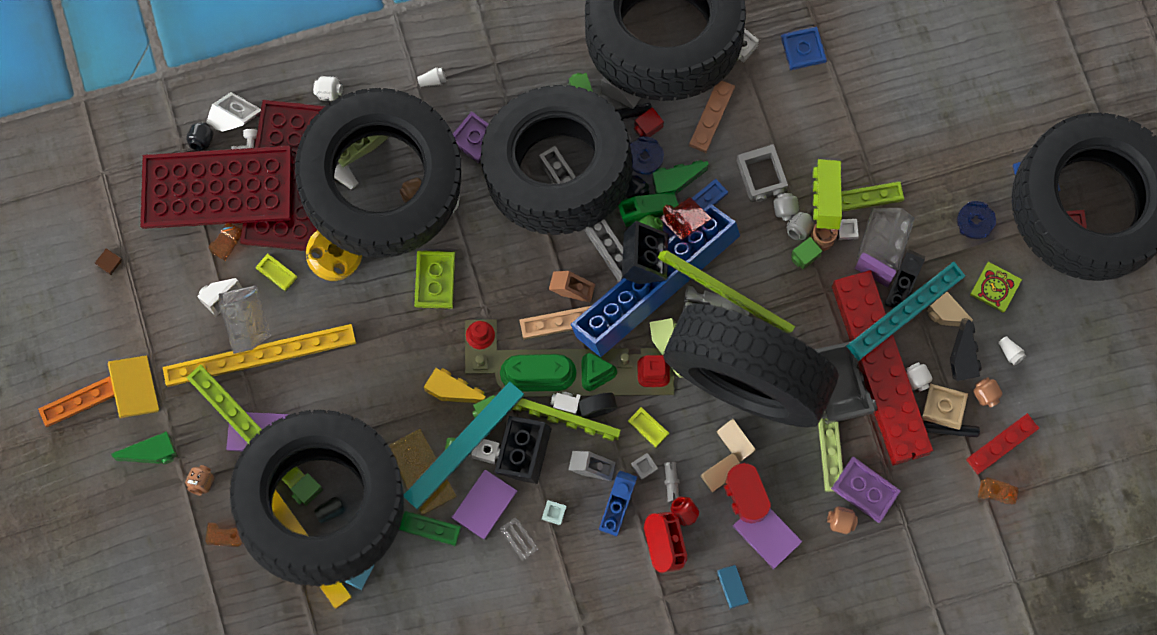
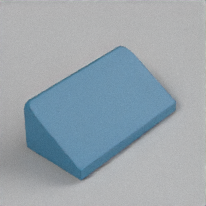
(732, 586)

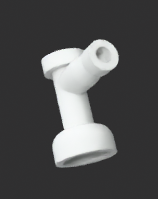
(250, 135)

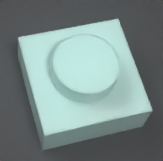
(554, 512)

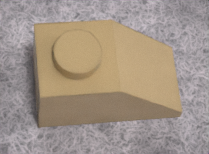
(947, 311)

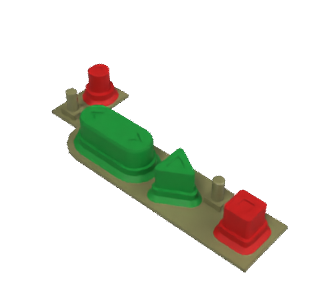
(566, 370)

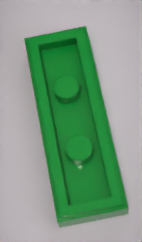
(430, 528)

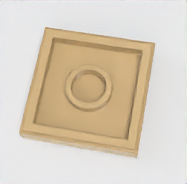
(944, 406)

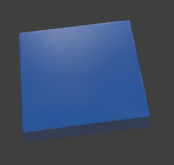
(803, 48)

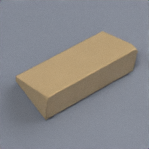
(736, 440)
(717, 475)

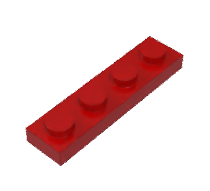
(1002, 443)

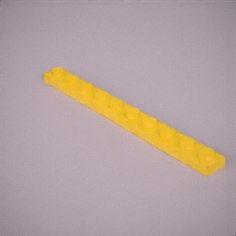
(263, 354)

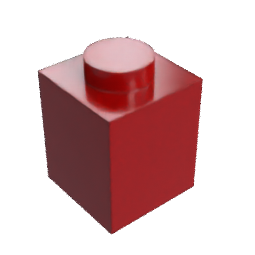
(648, 123)

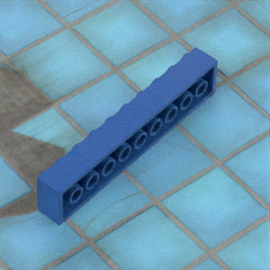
(631, 302)

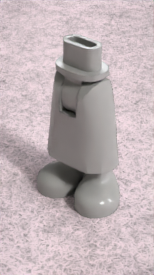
(710, 298)

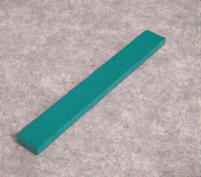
(905, 311)
(463, 445)

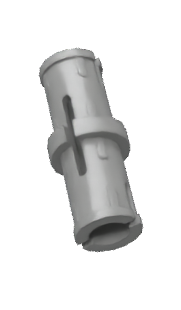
(671, 481)

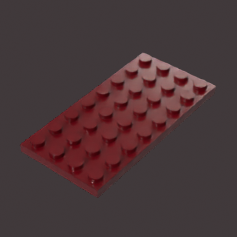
(283, 126)
(216, 187)

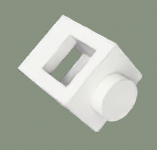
(750, 43)
(566, 402)
(479, 454)

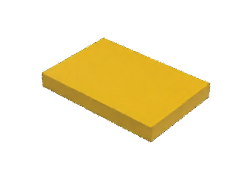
(133, 386)

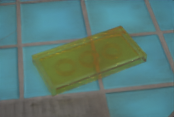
(413, 459)

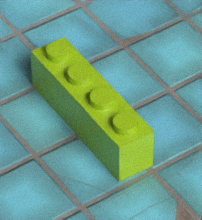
(828, 194)

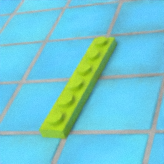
(572, 421)

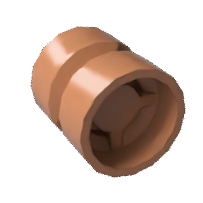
(824, 237)

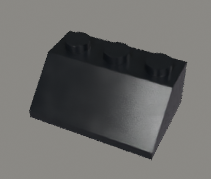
(641, 252)
(523, 449)

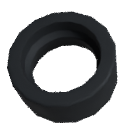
(597, 405)

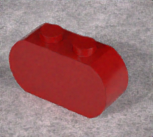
(747, 493)
(665, 541)

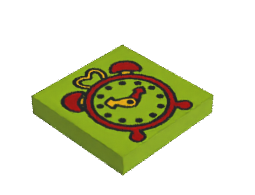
(995, 287)

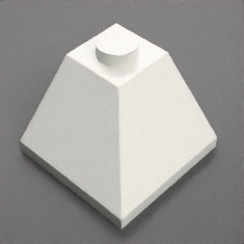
(231, 112)
(210, 294)

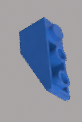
(618, 503)

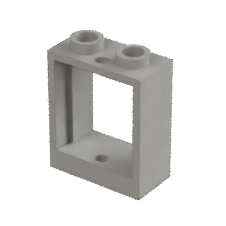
(757, 156)

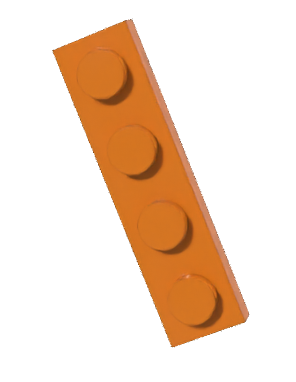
(77, 402)

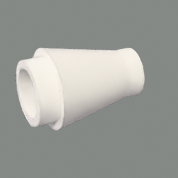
(432, 78)
(345, 176)
(1012, 351)

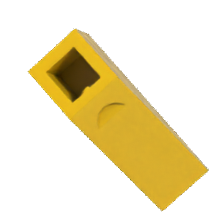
(449, 389)

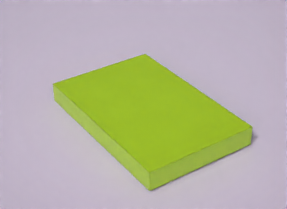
(434, 279)

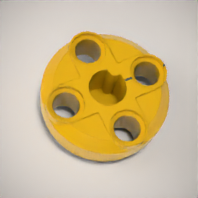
(330, 258)

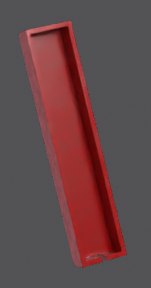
(883, 371)

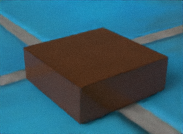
(108, 261)

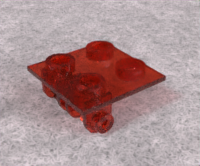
(685, 218)

